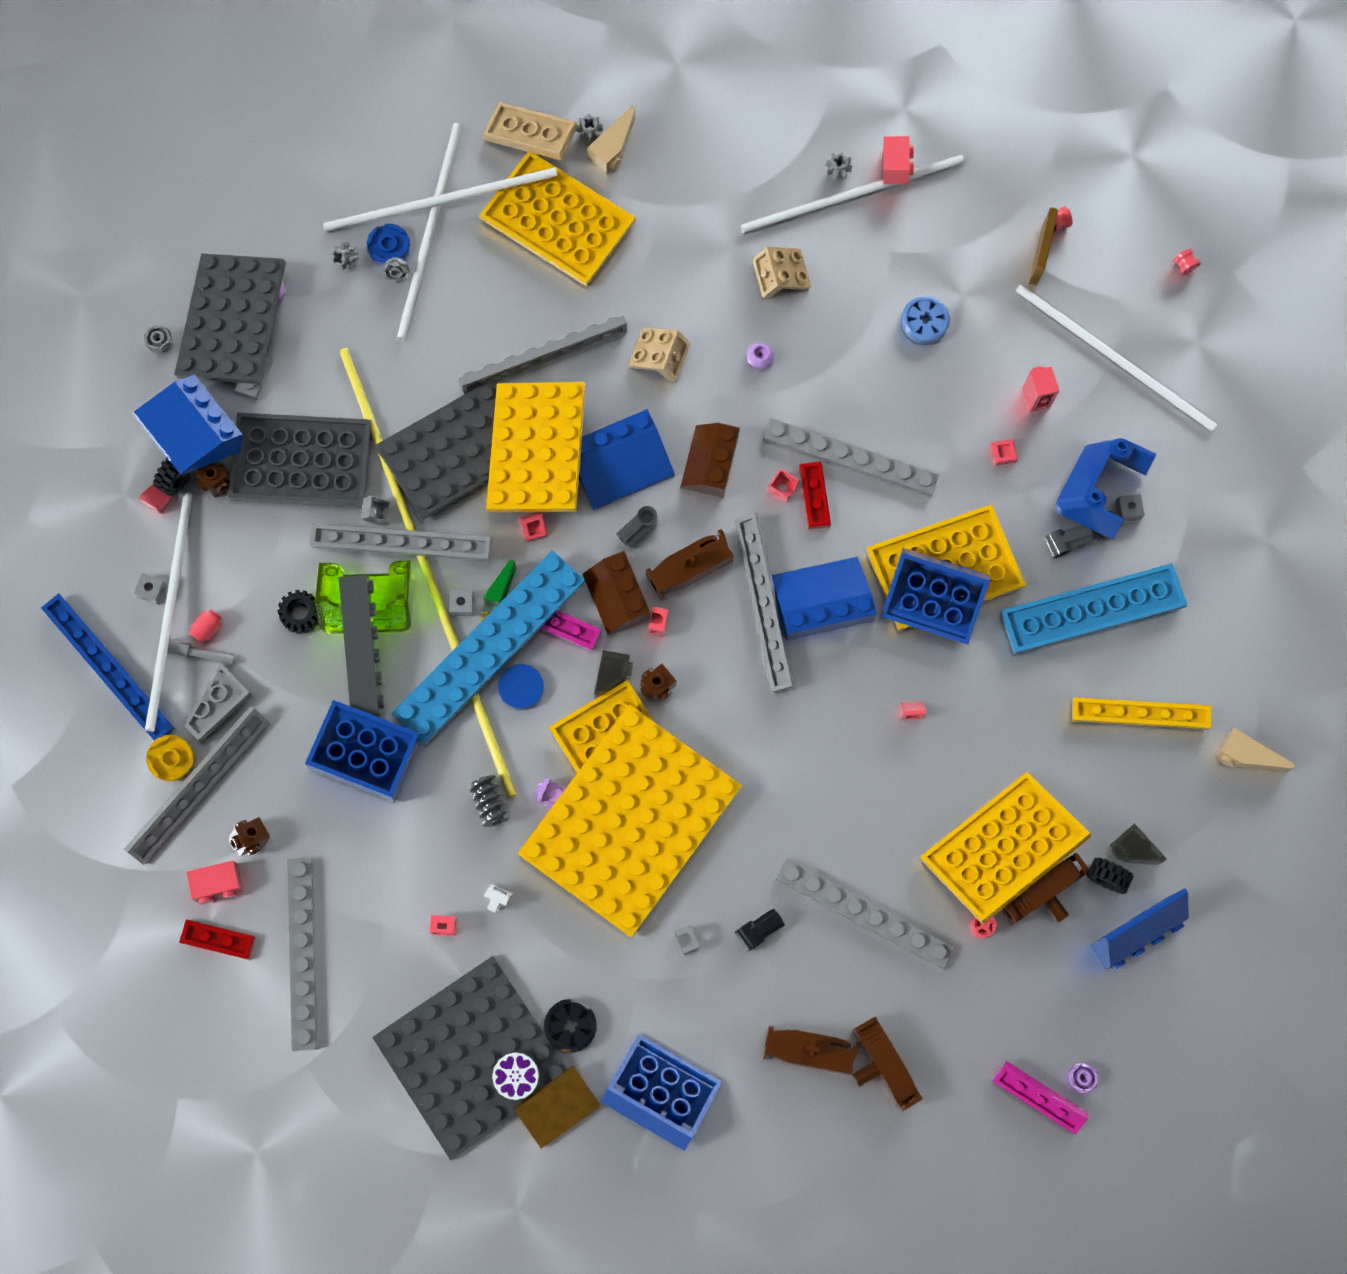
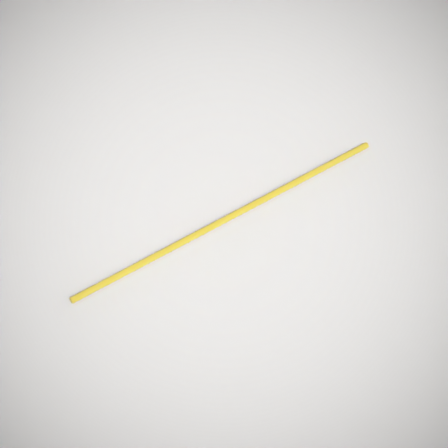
(428, 574)

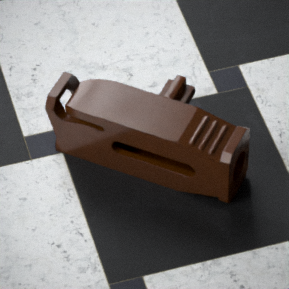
(690, 564)
(1045, 891)
(810, 1050)
(885, 1064)

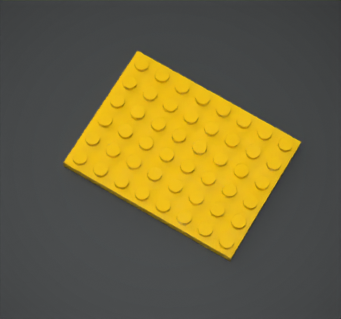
(629, 820)

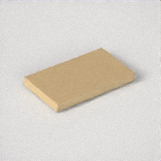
(530, 131)

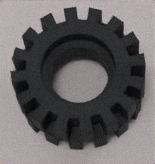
(169, 479)
(285, 611)
(1110, 875)

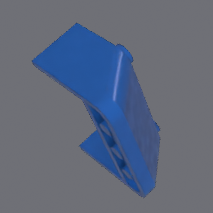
(1086, 504)

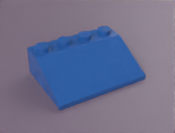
(189, 426)
(622, 460)
(935, 596)
(823, 598)
(363, 751)
(1142, 930)
(661, 1092)

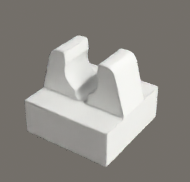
(497, 897)

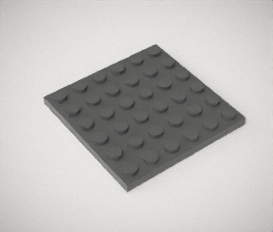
(449, 1050)

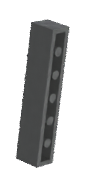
(360, 643)

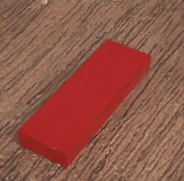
(814, 495)
(217, 939)

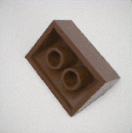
(710, 459)
(616, 593)

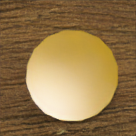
(169, 757)

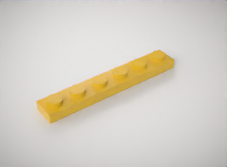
(1141, 713)

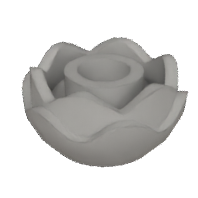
(396, 269)
(153, 334)

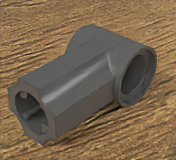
(636, 528)
(1062, 542)

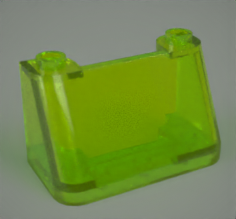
(391, 597)

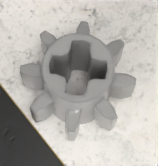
(589, 128)
(841, 160)
(344, 255)

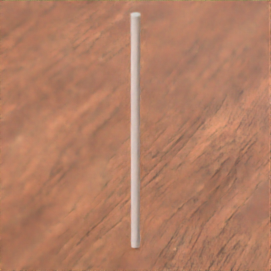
(846, 195)
(440, 199)
(424, 250)
(1115, 357)
(168, 613)

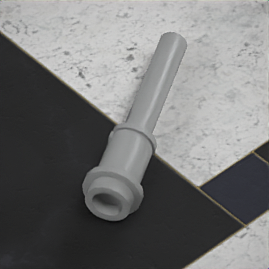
(185, 650)

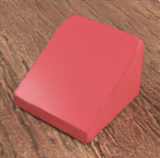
(154, 498)
(533, 525)
(912, 710)

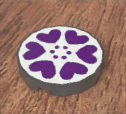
(515, 1076)

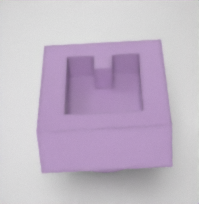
(548, 792)

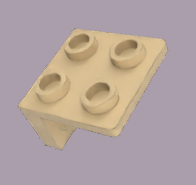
(780, 269)
(660, 351)

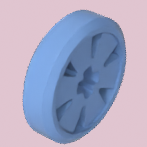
(936, 313)

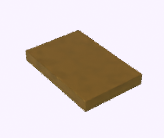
(1043, 246)
(557, 1107)

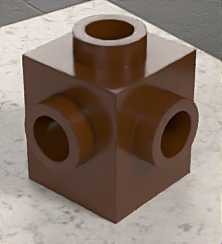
(213, 478)
(657, 676)
(249, 837)

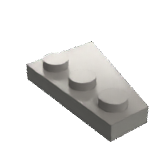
(218, 703)

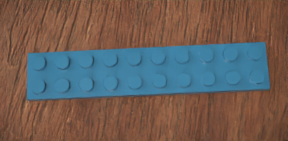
(488, 647)

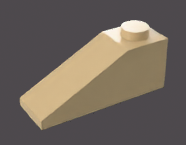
(611, 144)
(1244, 752)

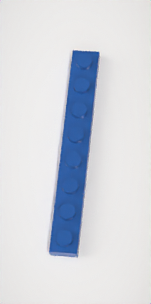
(104, 664)

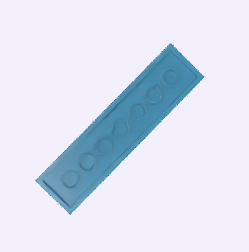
(1093, 608)

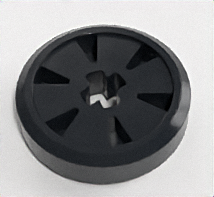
(577, 1012)

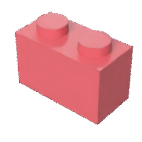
(896, 159)
(1040, 388)
(214, 882)

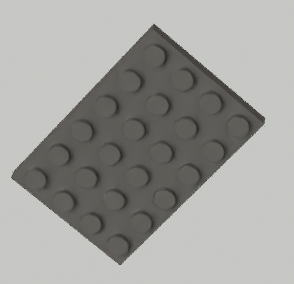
(230, 318)
(444, 452)
(301, 460)

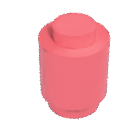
(205, 626)

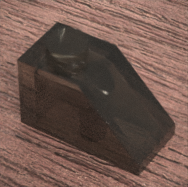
(612, 671)
(1135, 847)

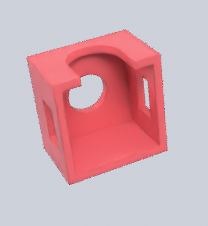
(782, 478)
(658, 621)
(449, 921)

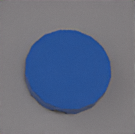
(387, 243)
(520, 686)

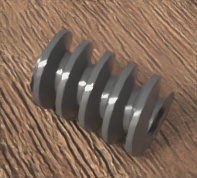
(488, 801)

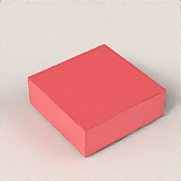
(1004, 452)

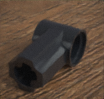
(756, 931)

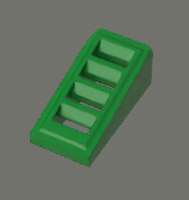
(501, 585)

